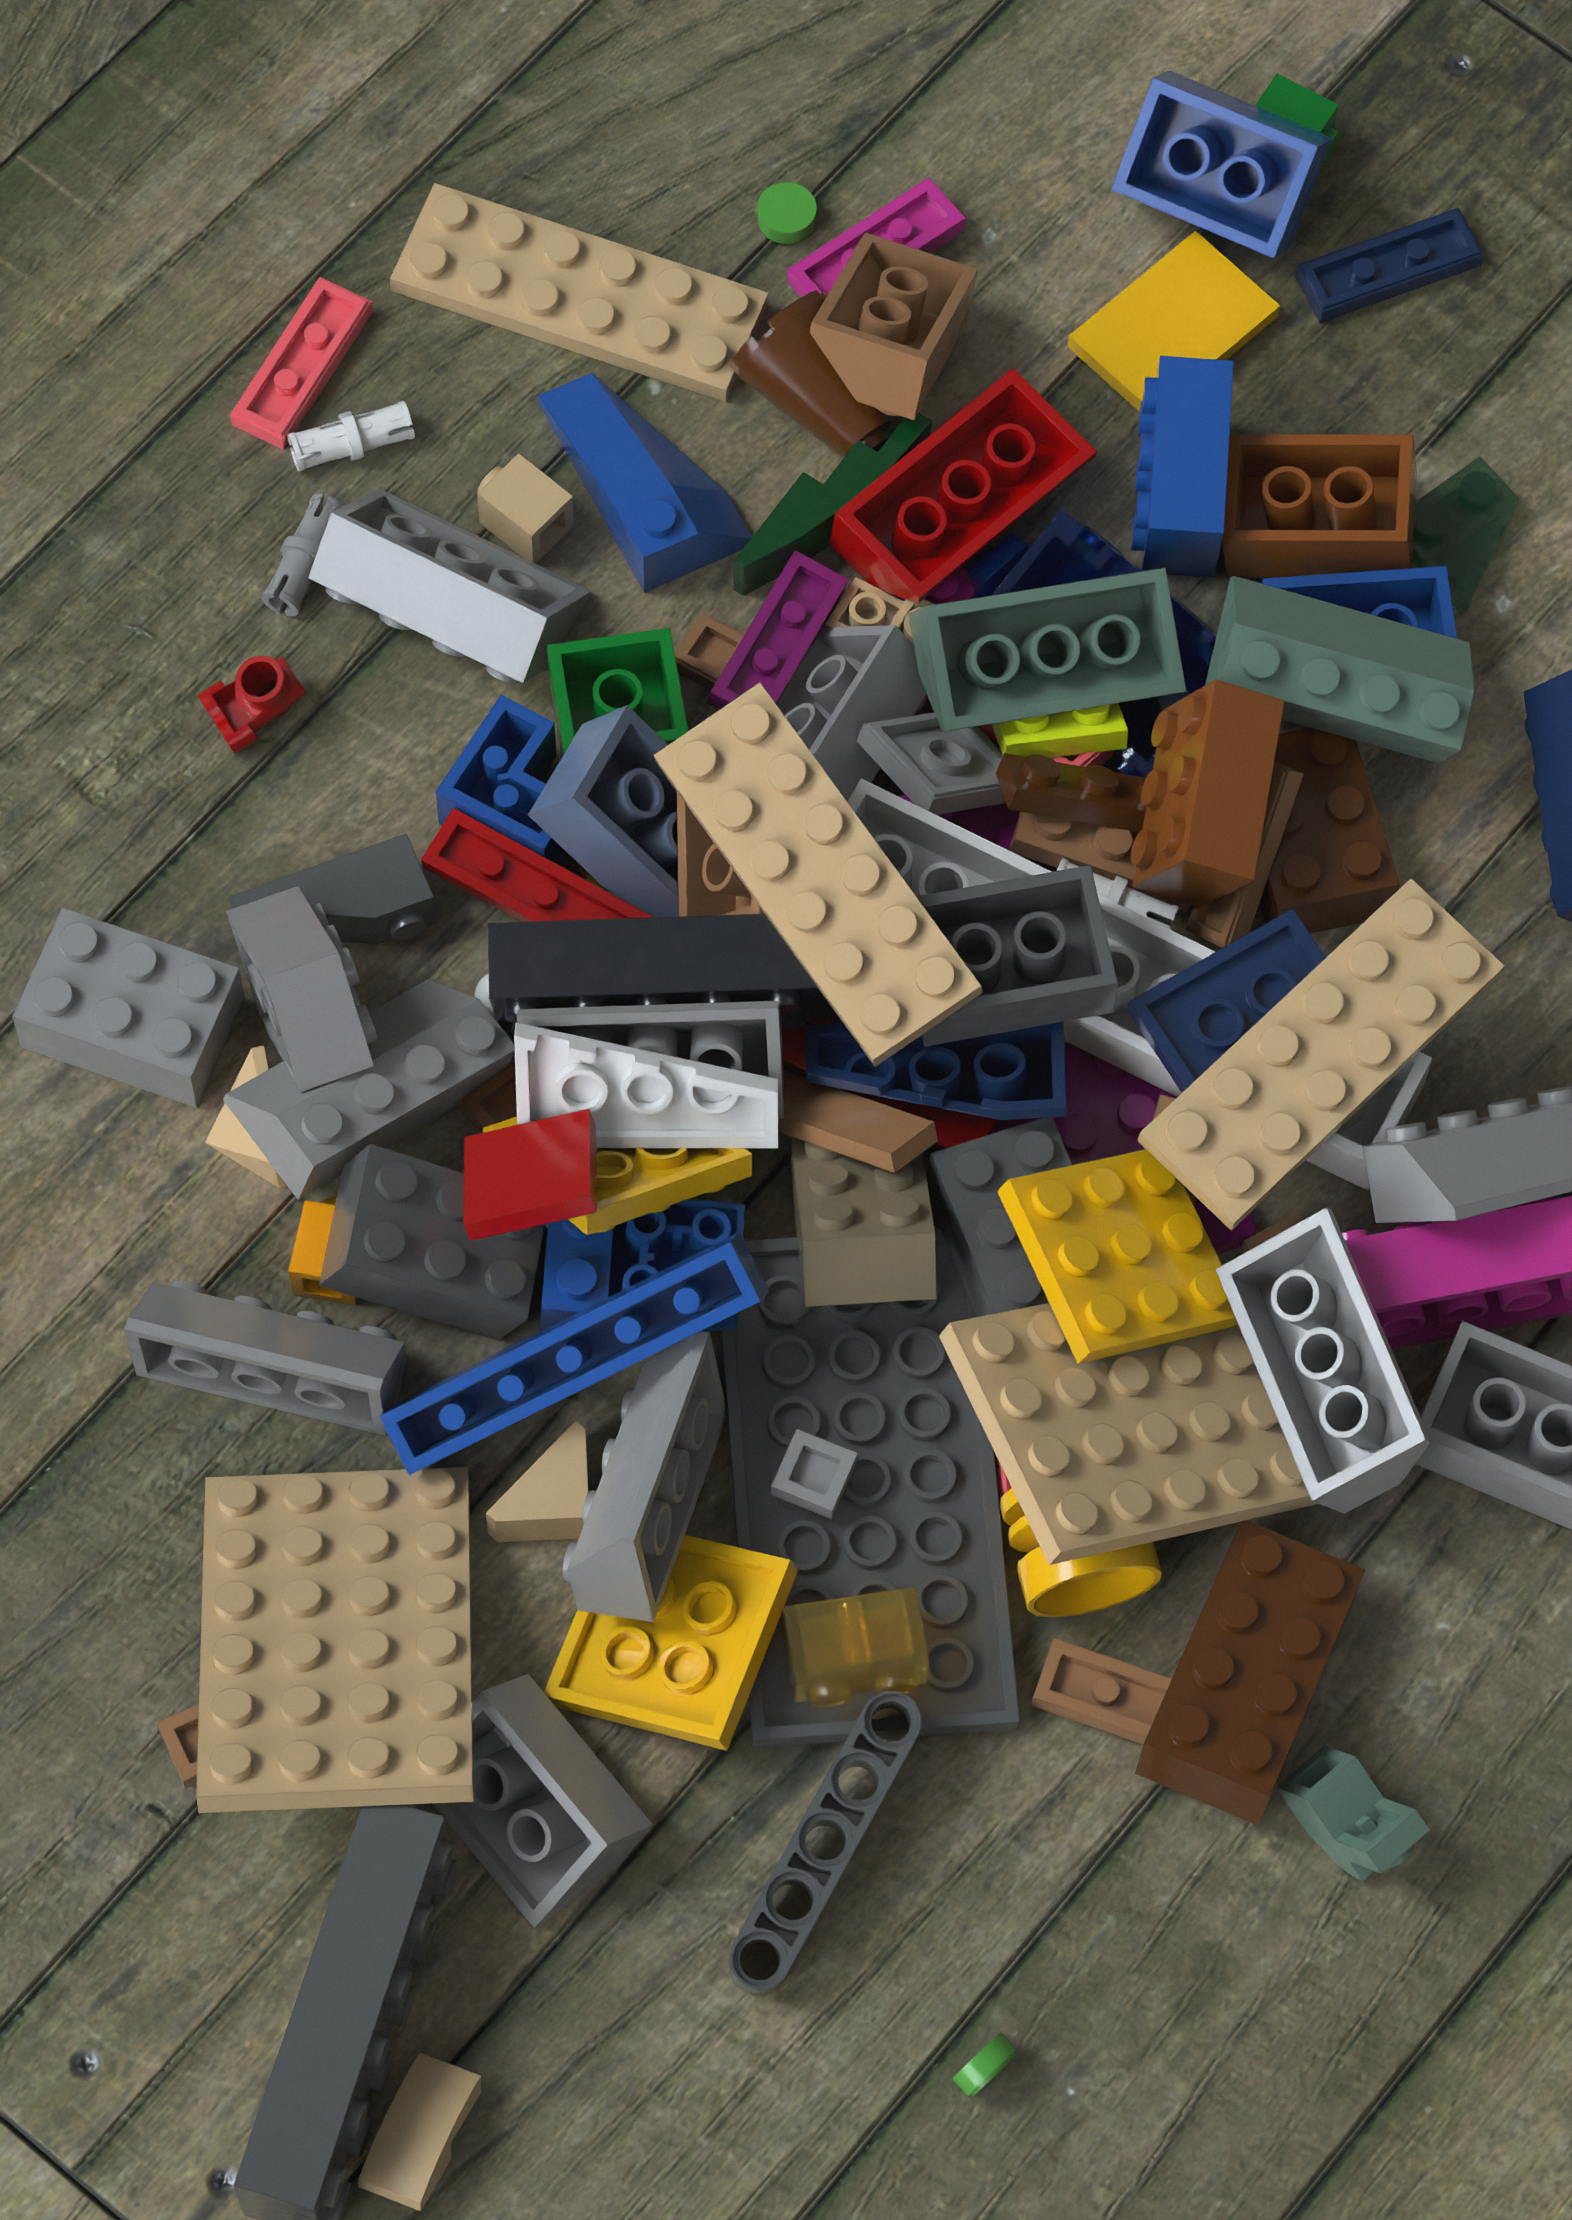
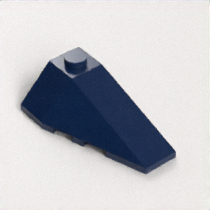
(985, 1076)

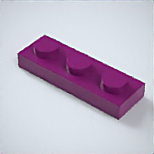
(781, 631)

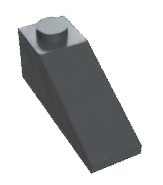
(364, 894)

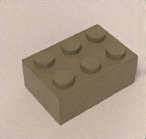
(861, 1229)

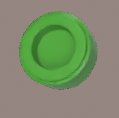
(786, 213)
(985, 2065)

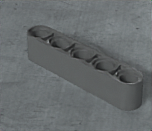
(829, 1809)

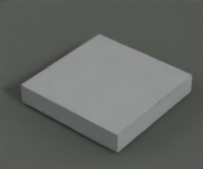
(935, 767)

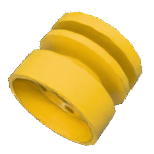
(1081, 1583)

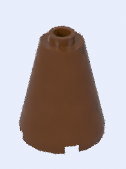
(803, 384)

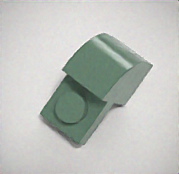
(1350, 1815)

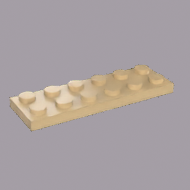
(578, 291)
(818, 874)
(1320, 1054)

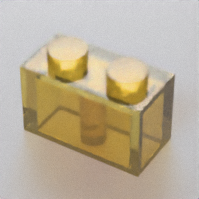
(855, 1646)

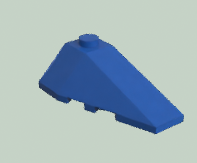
(647, 491)

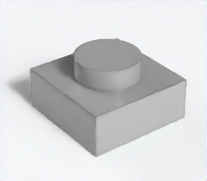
(814, 1474)

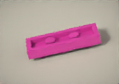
(917, 219)

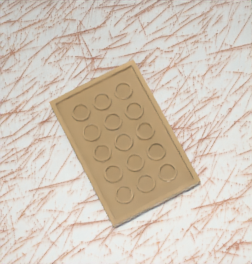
(1124, 1441)
(335, 1641)

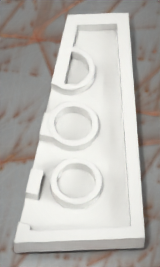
(642, 1094)

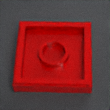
(530, 1174)

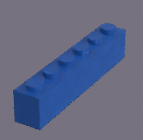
(574, 1353)

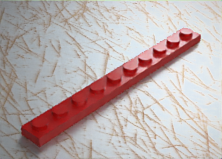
(541, 890)

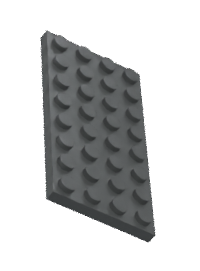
(912, 1511)

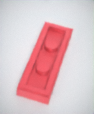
(301, 363)

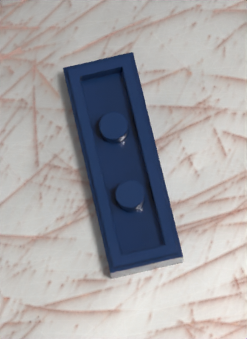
(1389, 265)

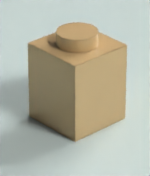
(524, 508)

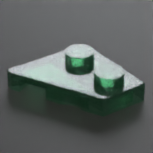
(1462, 527)

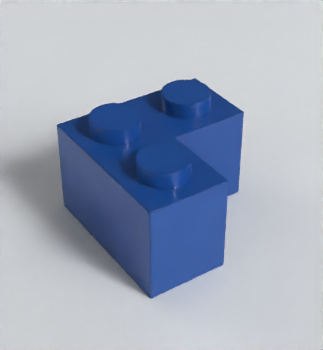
(502, 775)

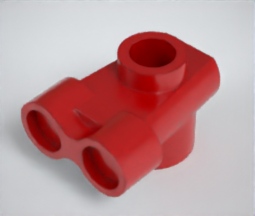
(243, 707)

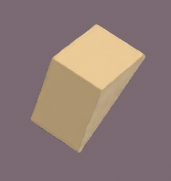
(547, 1497)

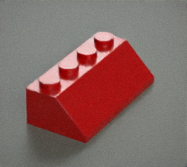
(959, 490)

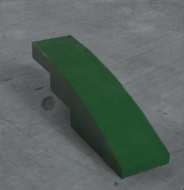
(808, 509)

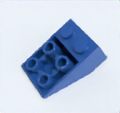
(598, 1265)

